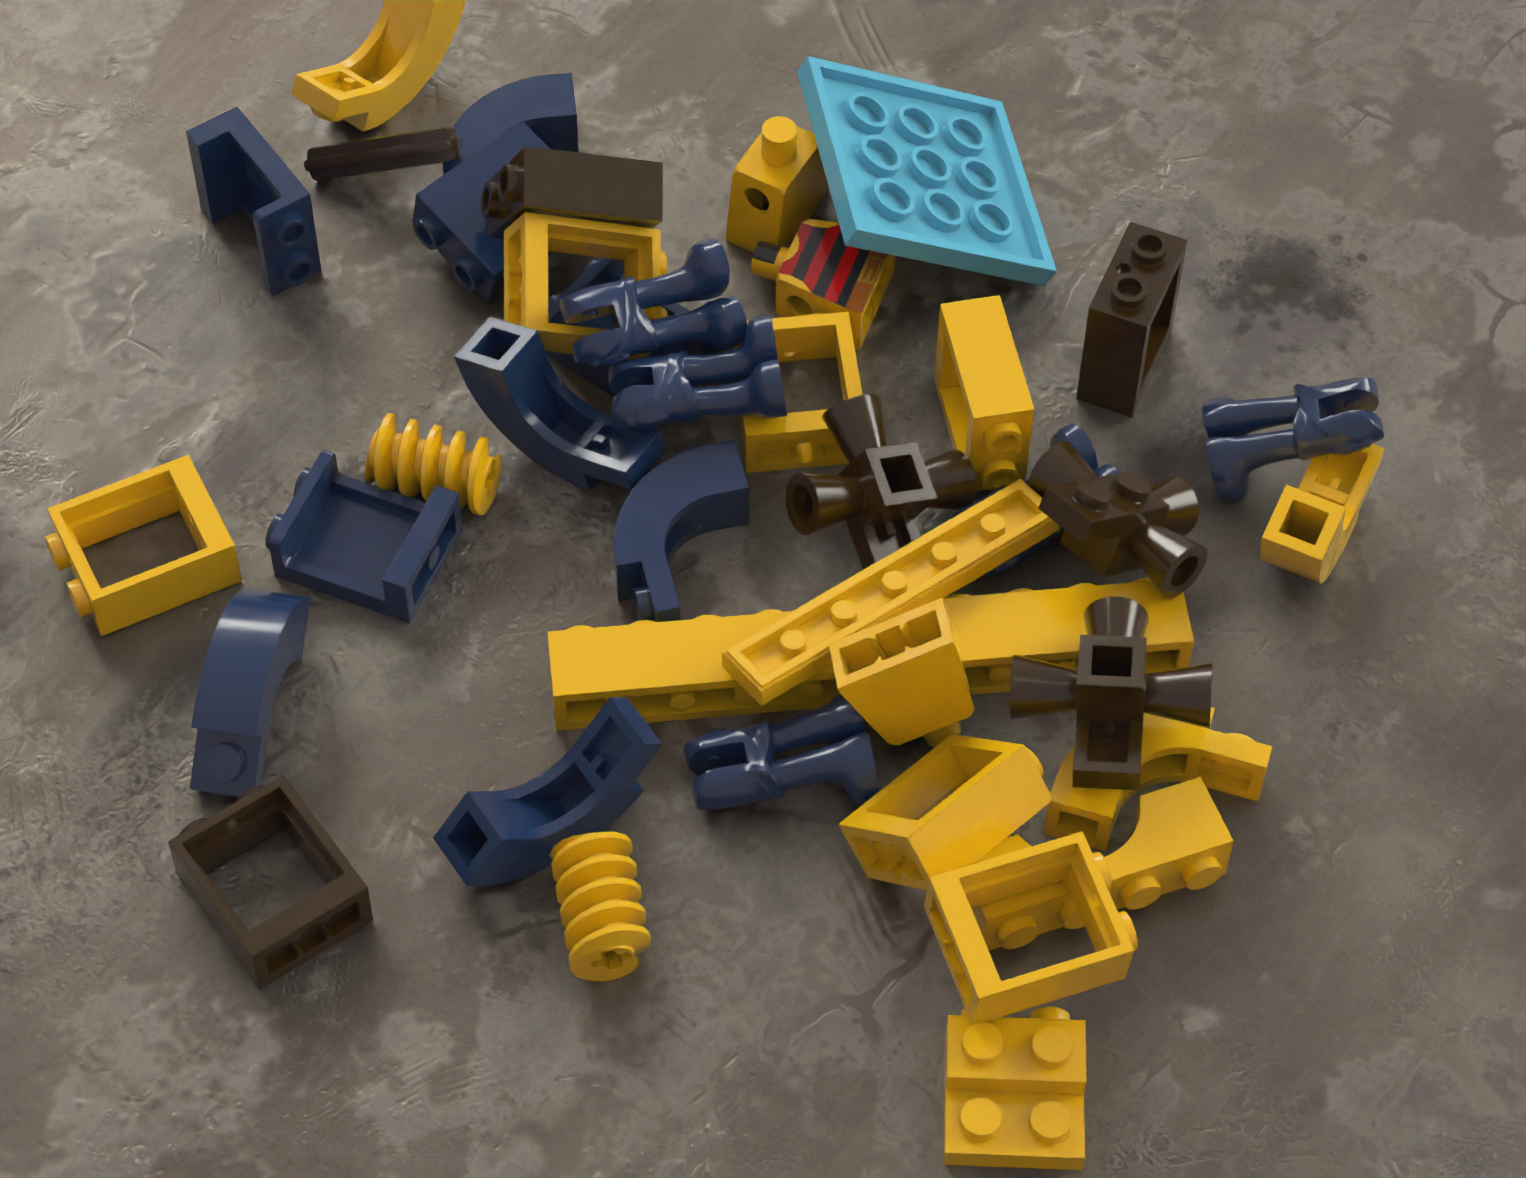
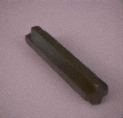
(383, 153)

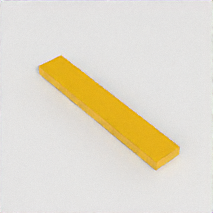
(904, 580)

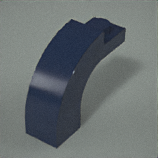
(541, 102)
(543, 417)
(666, 509)
(238, 687)
(513, 830)

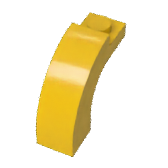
(387, 67)
(1319, 516)
(1169, 754)

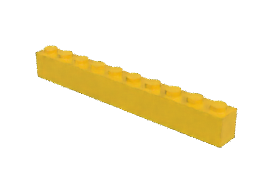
(678, 672)

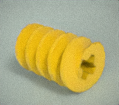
(421, 464)
(600, 905)

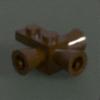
(880, 486)
(1121, 519)
(1110, 694)

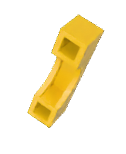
(1174, 846)

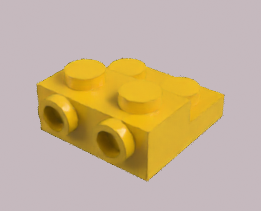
(1015, 1091)

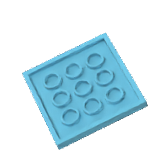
(924, 172)

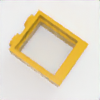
(527, 268)
(983, 390)
(775, 442)
(130, 505)
(946, 810)
(966, 953)

